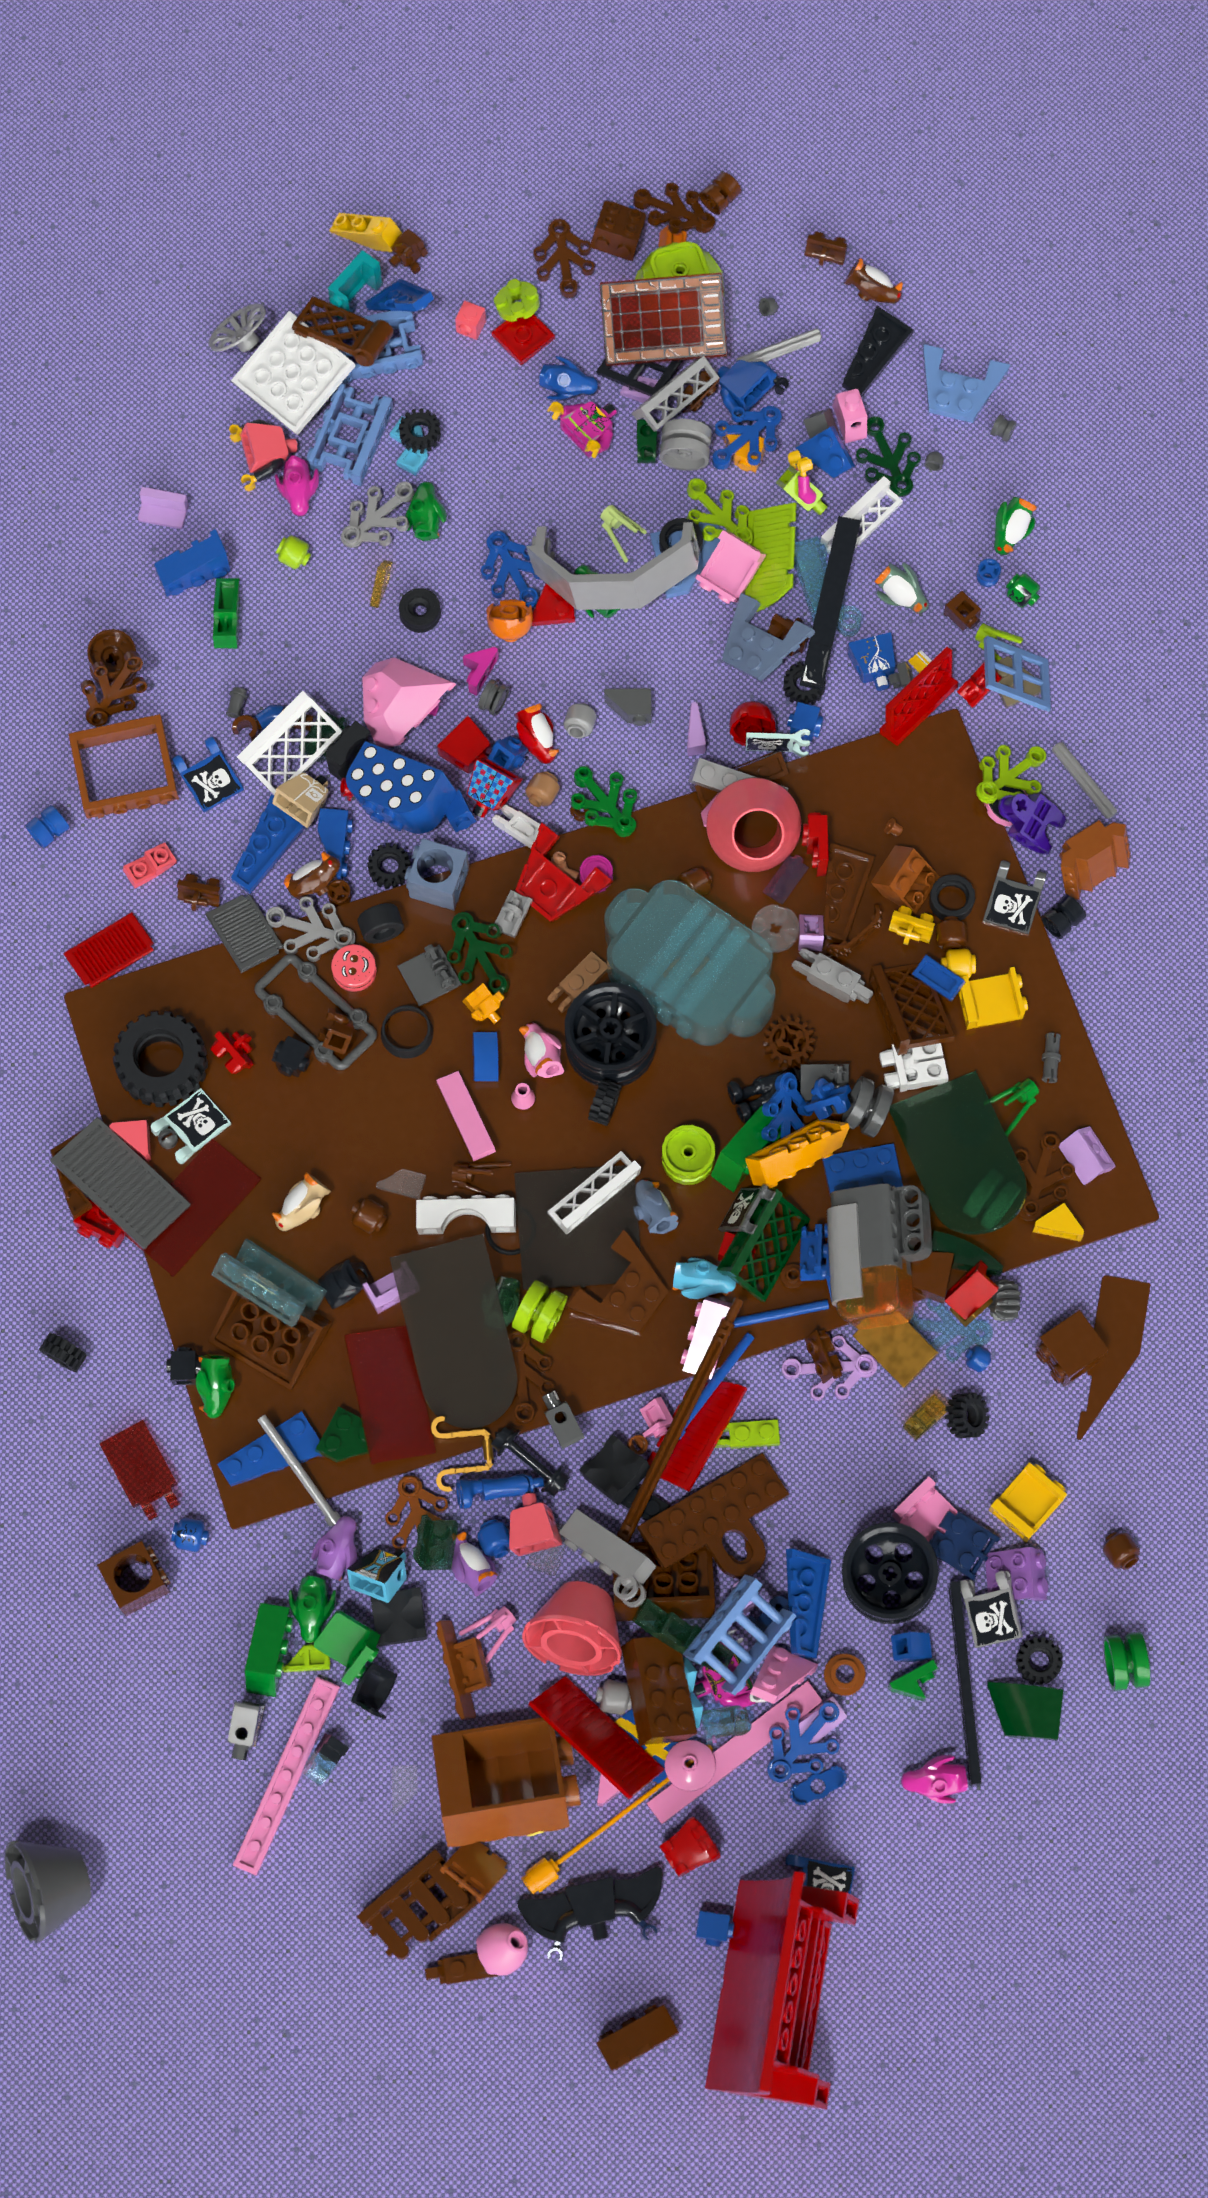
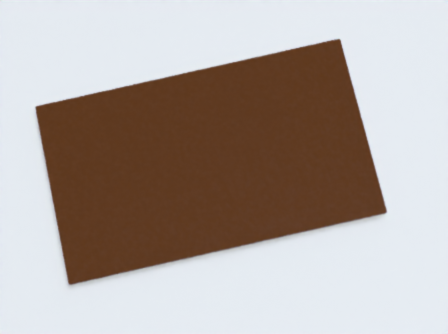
(391, 1115)

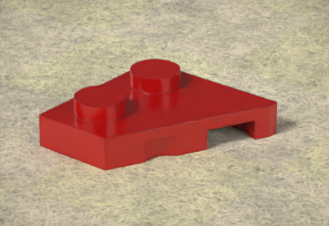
(552, 609)

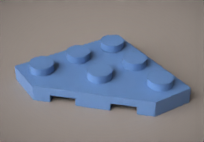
(686, 585)

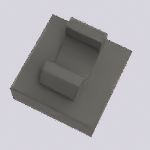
(903, 676)

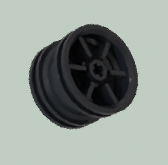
(615, 1000)

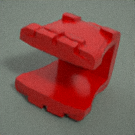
(690, 1848)

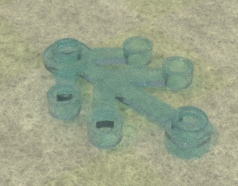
(951, 1329)

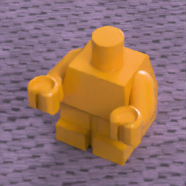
(484, 1004)

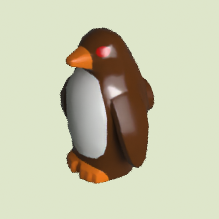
(873, 283)
(313, 877)

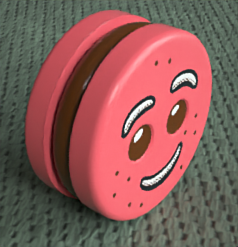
(353, 968)

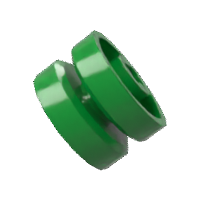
(1126, 1661)

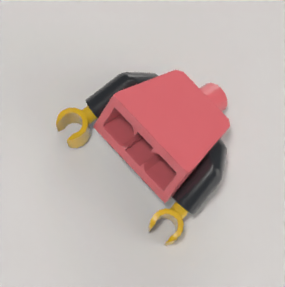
(263, 448)

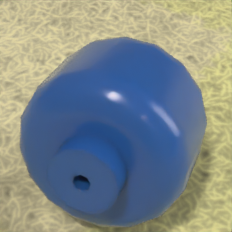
(978, 1358)

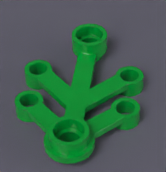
(605, 803)

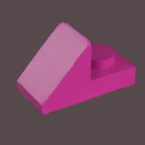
(481, 665)

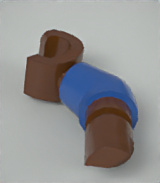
(262, 720)

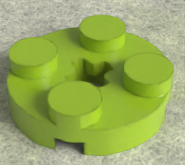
(514, 291)

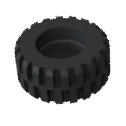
(153, 1030)

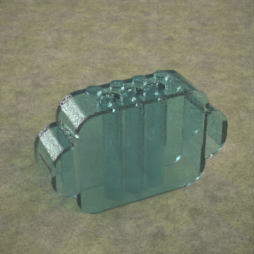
(690, 962)

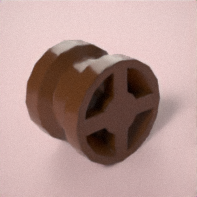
(336, 889)

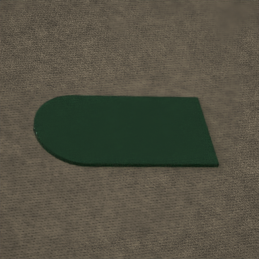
(962, 1156)

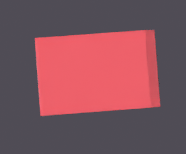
(135, 1135)

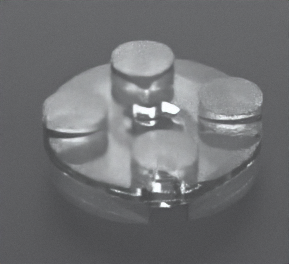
(779, 916)

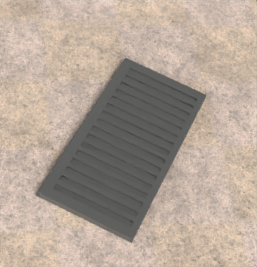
(120, 1183)

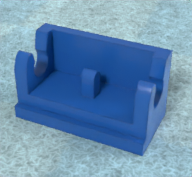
(812, 1253)

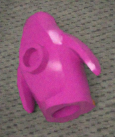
(297, 485)
(937, 1779)

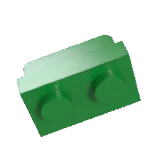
(348, 1644)

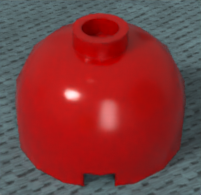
(750, 718)

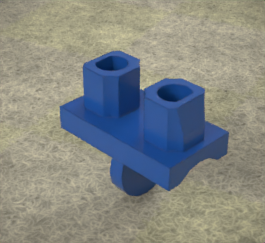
(826, 1095)

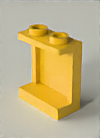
(1028, 1501)

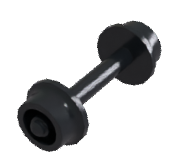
(505, 1440)

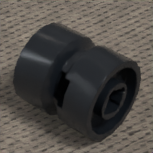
(1066, 914)

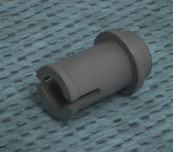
(236, 702)

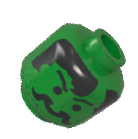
(1023, 590)

